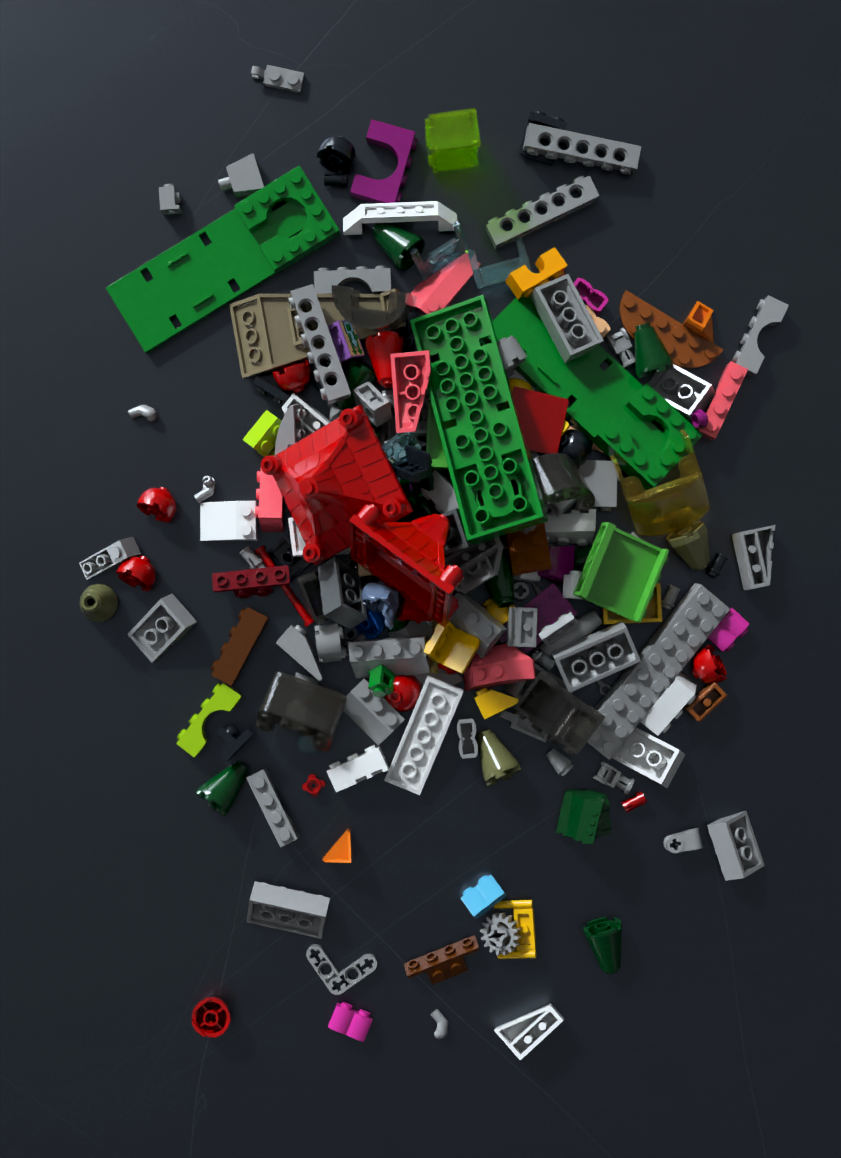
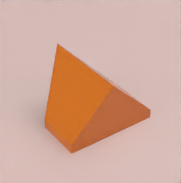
(700, 321)
(341, 851)

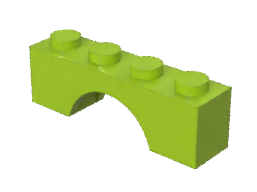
(194, 738)

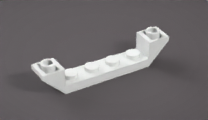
(398, 213)

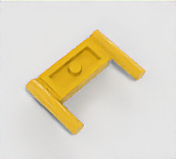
(524, 915)

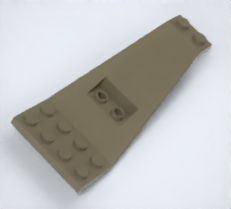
(268, 331)

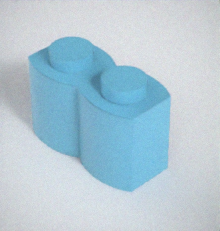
(483, 896)

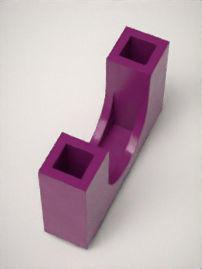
(401, 143)

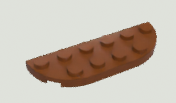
(684, 345)

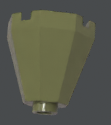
(691, 545)

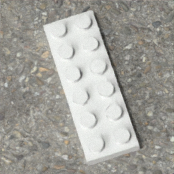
(423, 735)

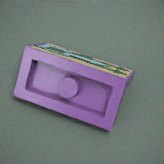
(345, 340)

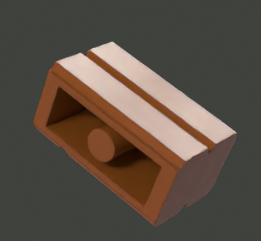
(705, 702)

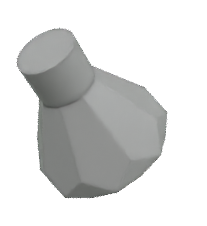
(334, 412)

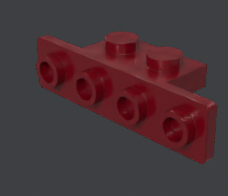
(251, 581)

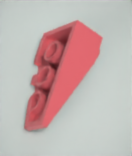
(443, 286)

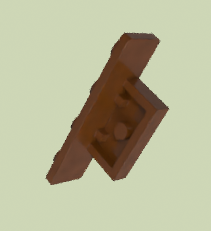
(443, 962)

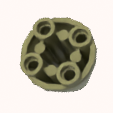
(105, 602)
(495, 758)

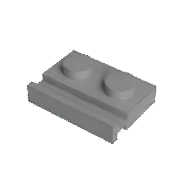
(522, 626)

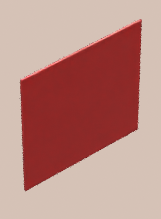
(540, 419)

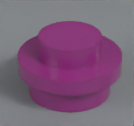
(699, 419)

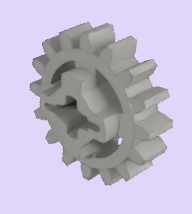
(500, 924)

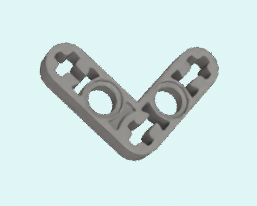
(335, 975)

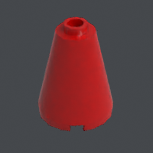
(379, 352)

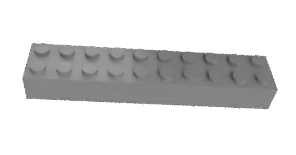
(660, 664)

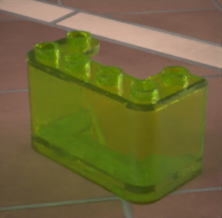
(452, 139)

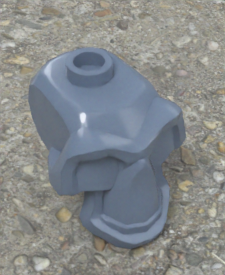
(381, 599)

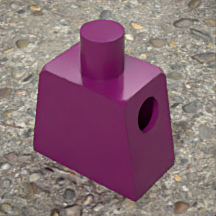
(562, 563)

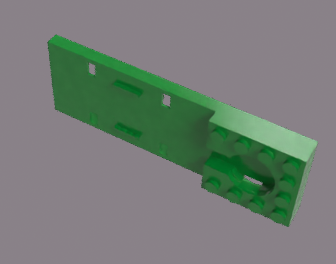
(245, 246)
(609, 404)
(487, 443)

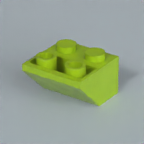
(264, 434)

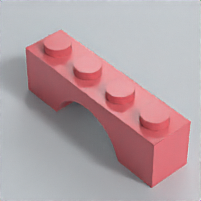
(723, 399)

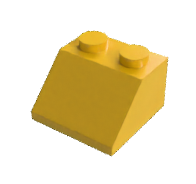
(492, 701)

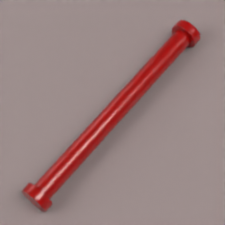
(286, 588)

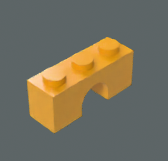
(523, 281)

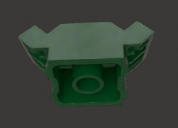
(584, 815)

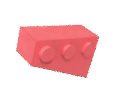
(271, 504)

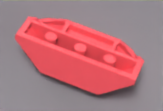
(499, 667)

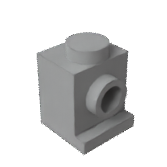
(169, 200)

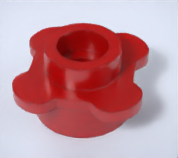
(313, 780)

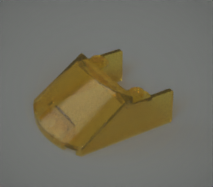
(670, 504)

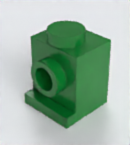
(381, 681)

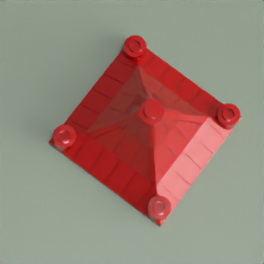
(332, 478)
(408, 559)

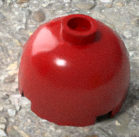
(293, 376)
(158, 503)
(137, 572)
(708, 666)
(405, 693)
(211, 1017)

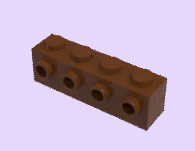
(239, 646)

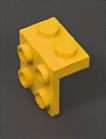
(452, 647)

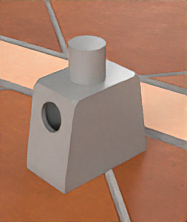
(243, 177)

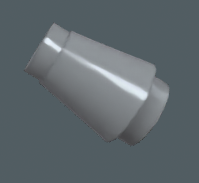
(559, 762)

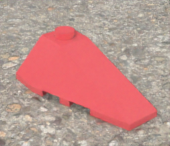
(410, 382)

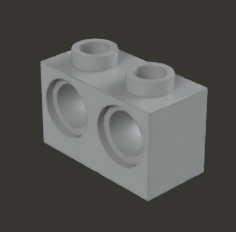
(373, 402)

